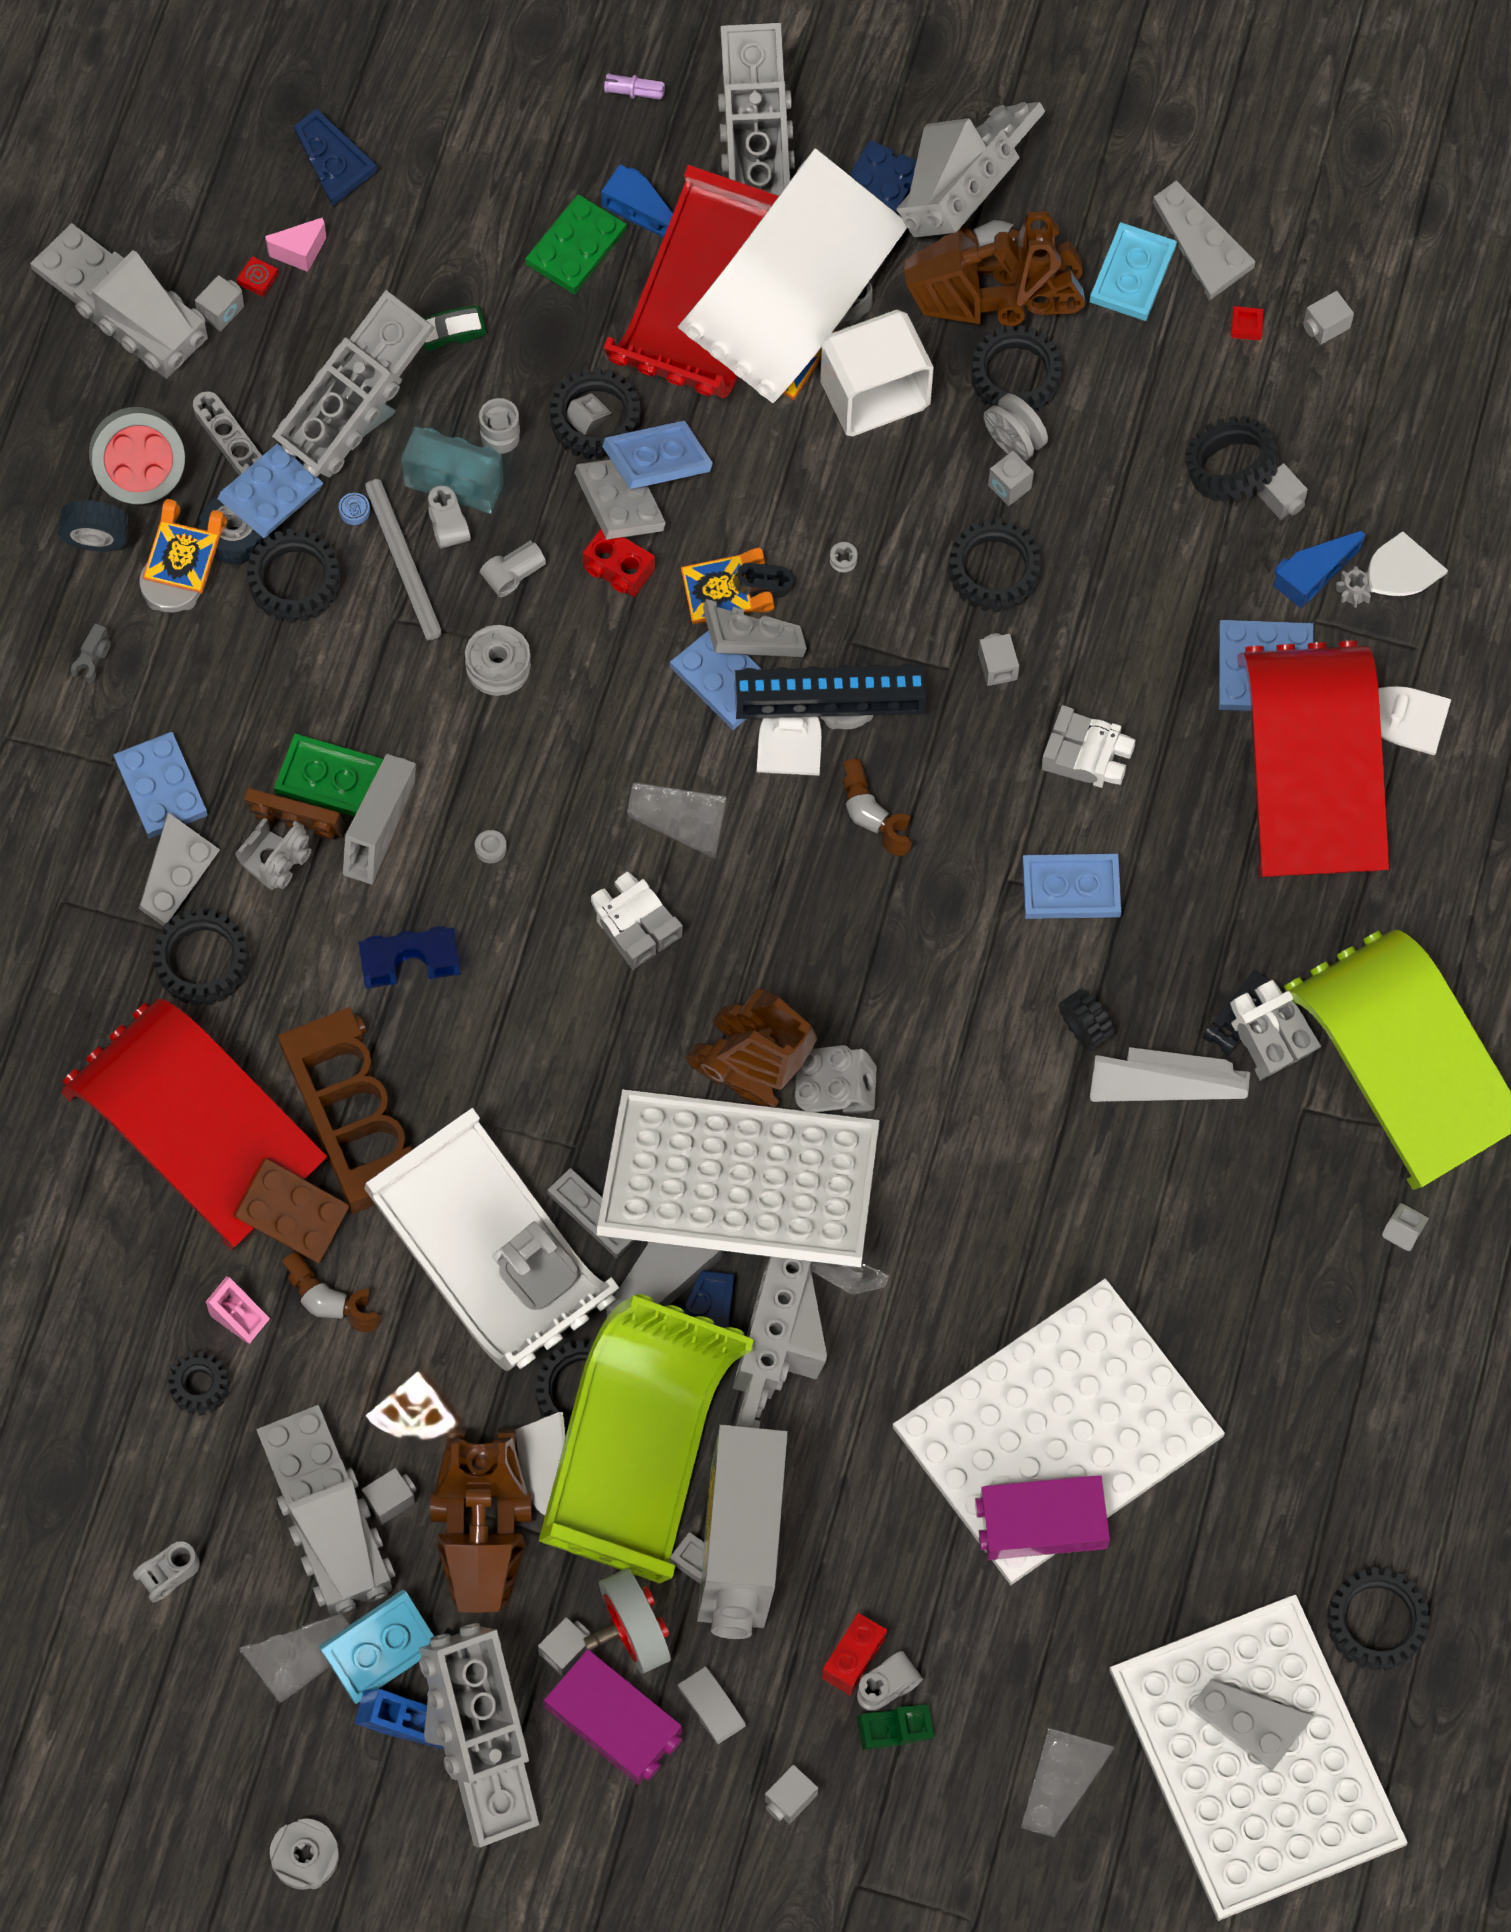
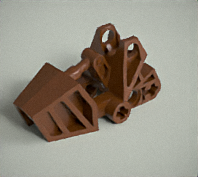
(947, 280)
(763, 1048)
(476, 1564)

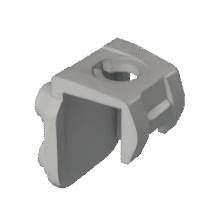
(287, 851)
(836, 1080)
(535, 1267)

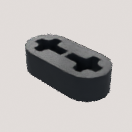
(763, 579)

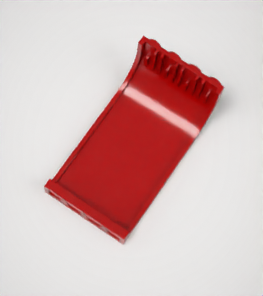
(700, 241)
(1317, 759)
(190, 1112)

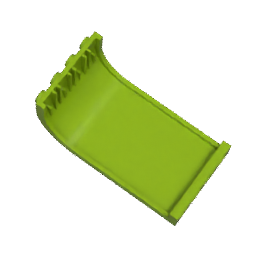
(1410, 1052)
(637, 1435)

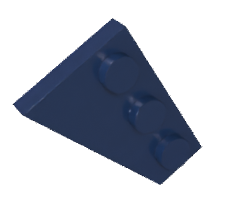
(333, 156)
(711, 1297)

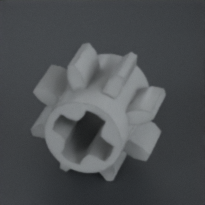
(1351, 586)

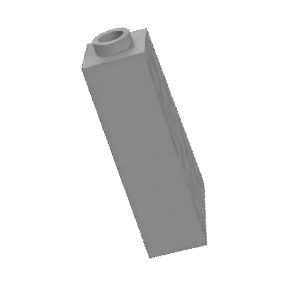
(377, 818)
(665, 1272)

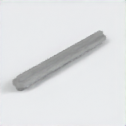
(403, 559)

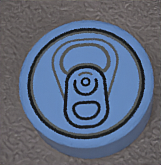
(354, 508)

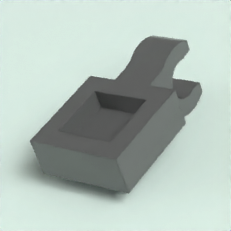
(94, 648)

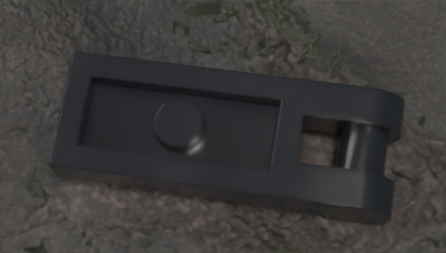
(1227, 1016)

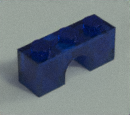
(383, 955)

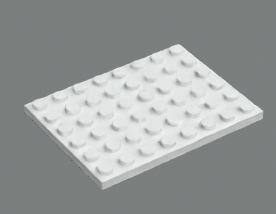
(739, 1178)
(1062, 1403)
(1241, 1823)

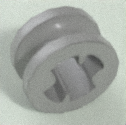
(842, 548)

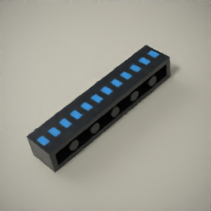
(829, 691)

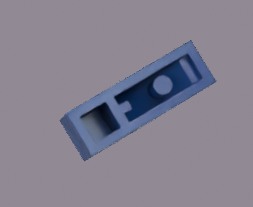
(636, 200)
(1314, 567)
(393, 1716)

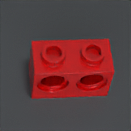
(623, 556)
(854, 1654)

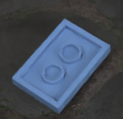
(657, 454)
(270, 491)
(712, 676)
(160, 783)
(1071, 886)

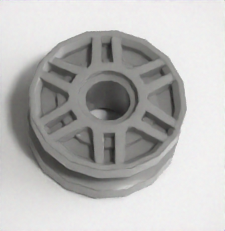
(1015, 426)
(492, 643)

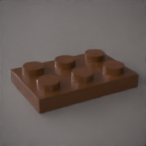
(273, 807)
(290, 1210)

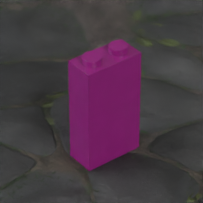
(1043, 1517)
(614, 1718)

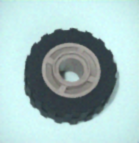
(93, 526)
(233, 545)

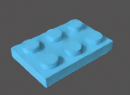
(1133, 271)
(377, 1646)

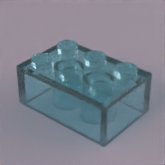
(467, 469)

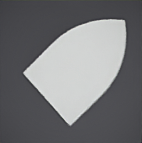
(1403, 568)
(1412, 717)
(789, 746)
(539, 1456)

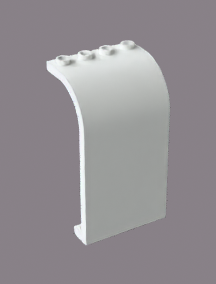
(794, 277)
(453, 1210)

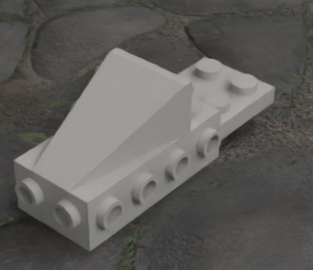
(755, 107)
(962, 166)
(122, 299)
(353, 387)
(784, 1334)
(326, 1512)
(480, 1730)

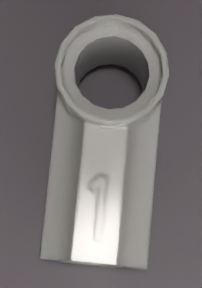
(505, 572)

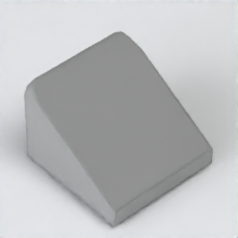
(587, 413)
(1405, 1227)

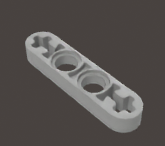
(228, 442)

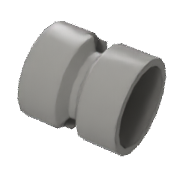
(499, 425)

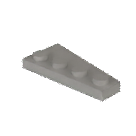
(1209, 249)

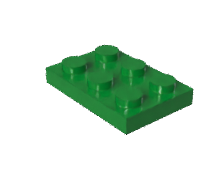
(576, 244)
(326, 775)

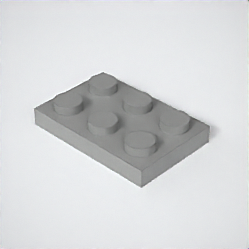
(615, 505)

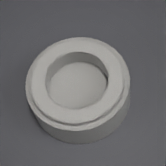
(490, 846)

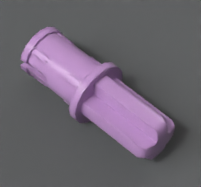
(634, 86)

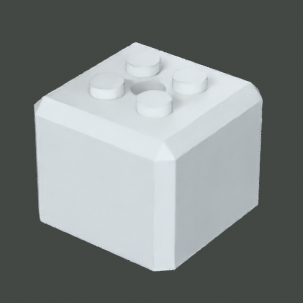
(876, 372)

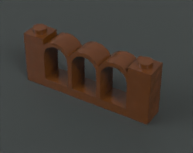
(322, 1041)

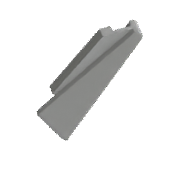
(1166, 1076)

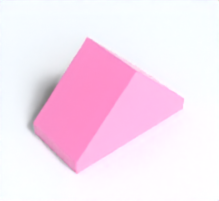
(297, 244)
(236, 1310)

